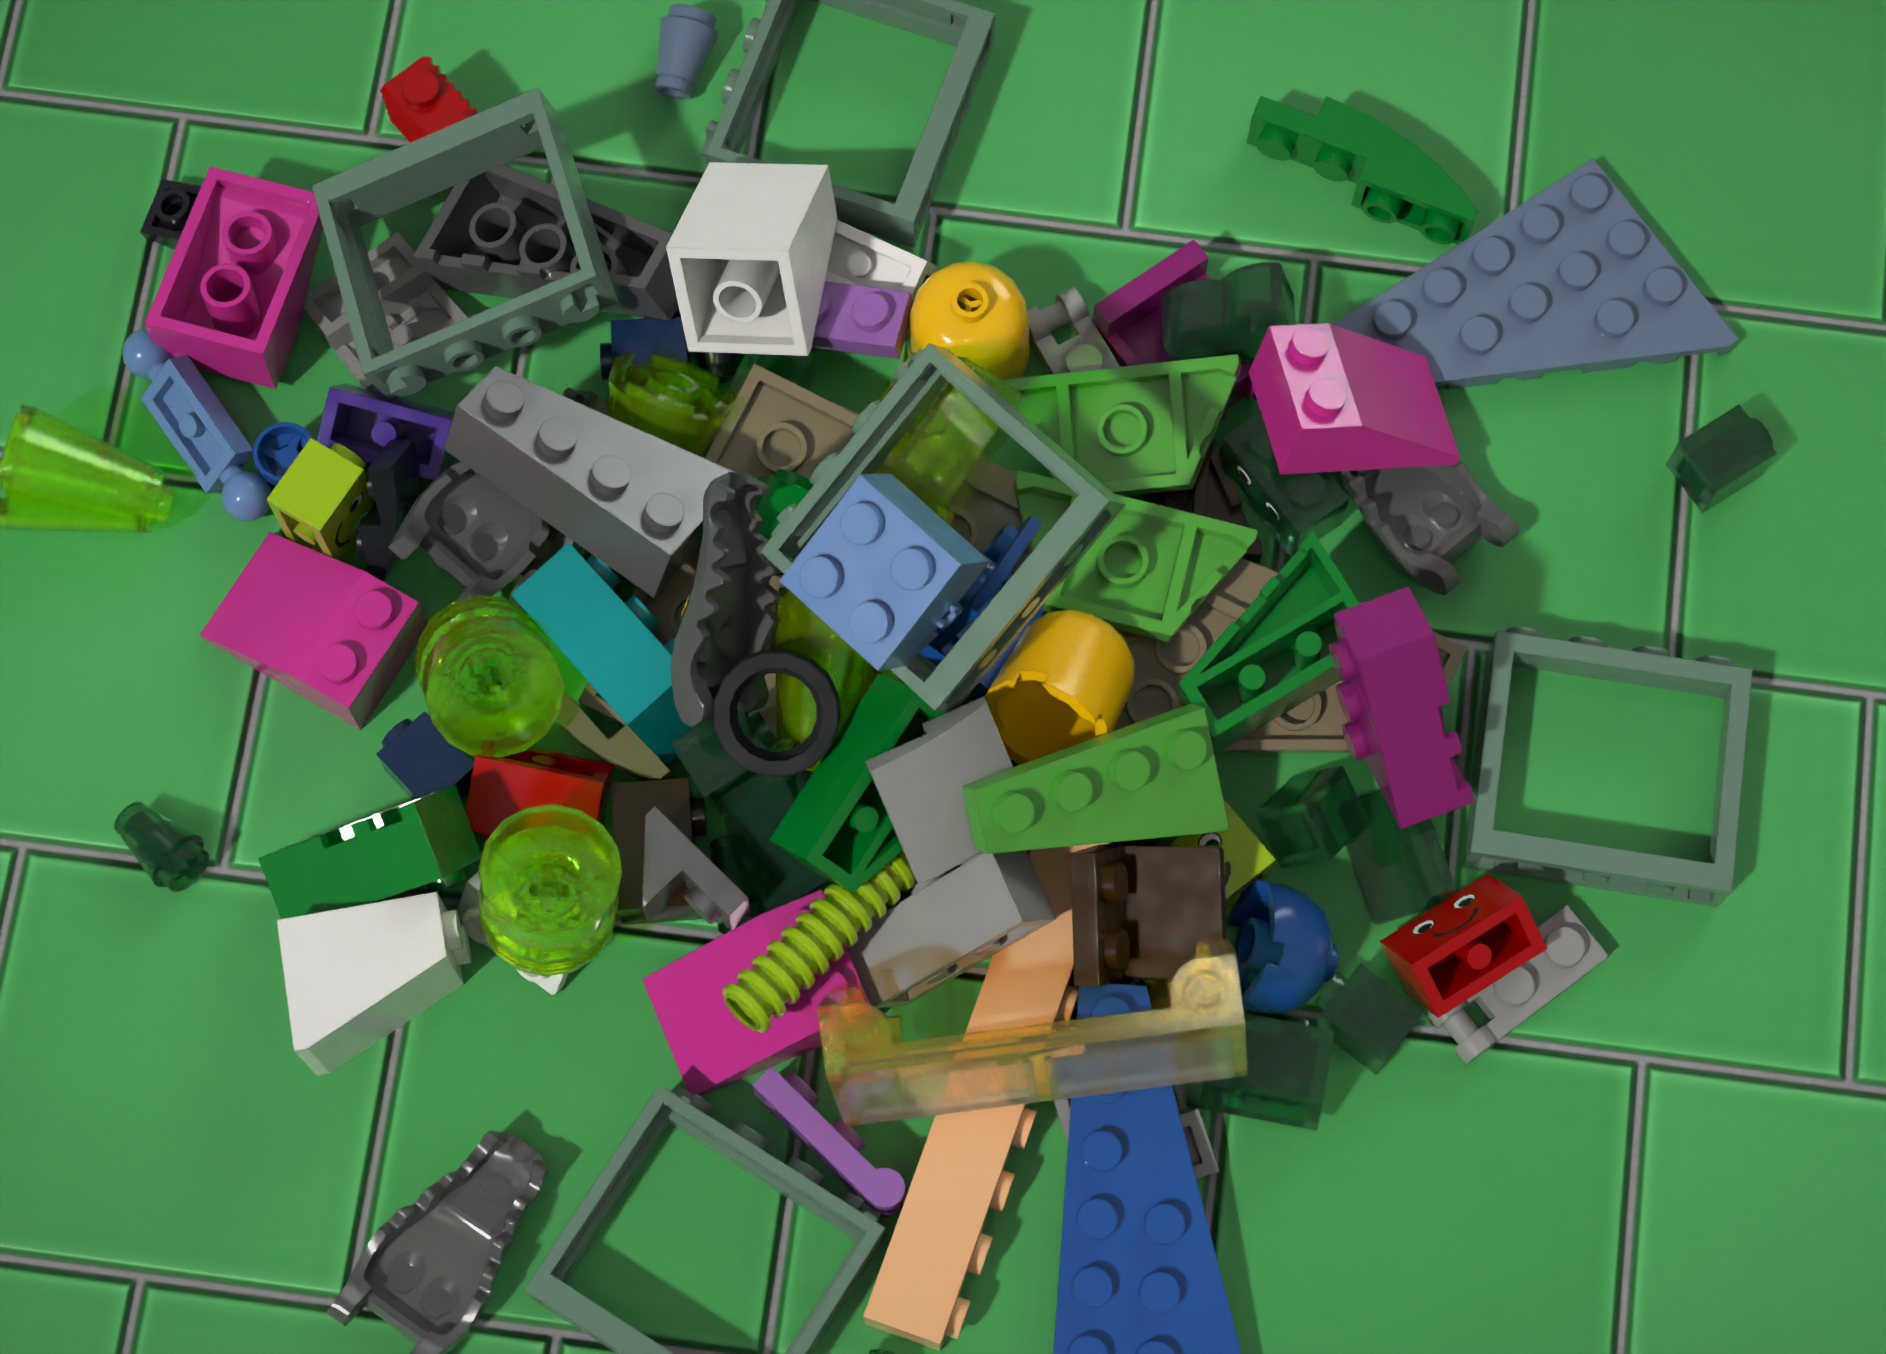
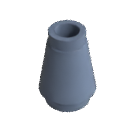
(683, 49)

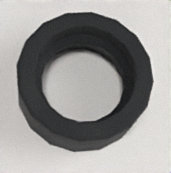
(776, 762)

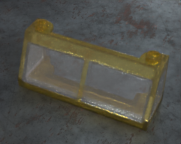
(892, 1079)

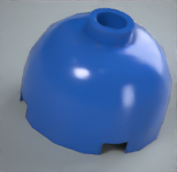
(1280, 947)

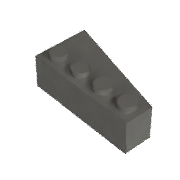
(511, 236)

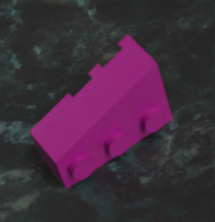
(1395, 704)

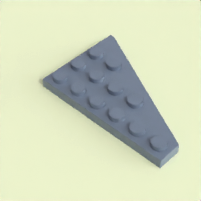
(1548, 291)

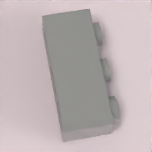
(949, 927)

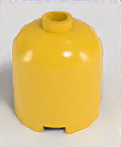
(988, 332)
(1061, 685)

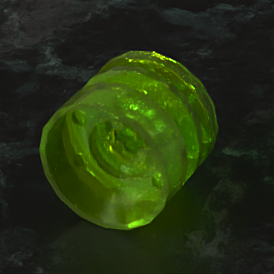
(505, 704)
(553, 855)

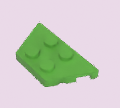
(1134, 423)
(1147, 564)

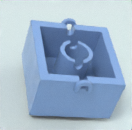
(884, 571)

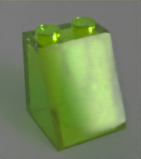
(948, 446)

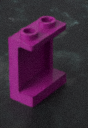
(1133, 319)

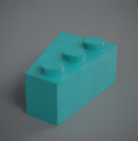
(607, 643)

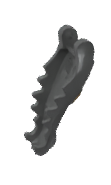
(1427, 518)
(471, 531)
(729, 602)
(440, 1256)

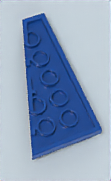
(1133, 1223)

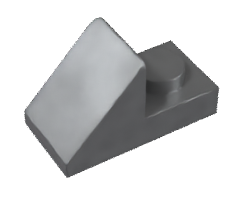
(674, 863)

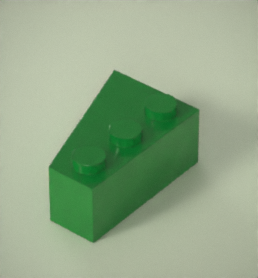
(838, 816)
(375, 857)

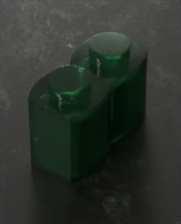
(1226, 314)

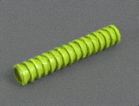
(812, 944)

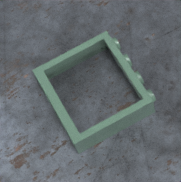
(943, 20)
(429, 168)
(876, 435)
(1592, 864)
(742, 1148)

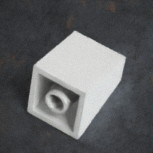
(753, 257)
(367, 973)

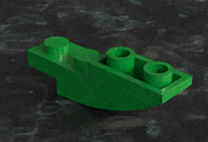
(1390, 171)

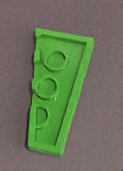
(1113, 788)

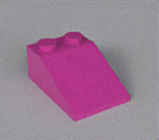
(238, 278)
(1347, 402)
(318, 627)
(701, 1030)

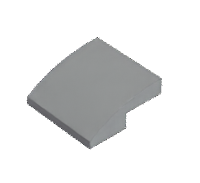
(409, 298)
(924, 785)

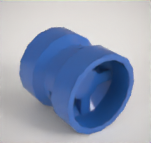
(277, 449)

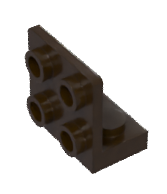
(1143, 909)

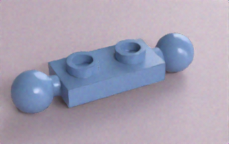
(198, 426)

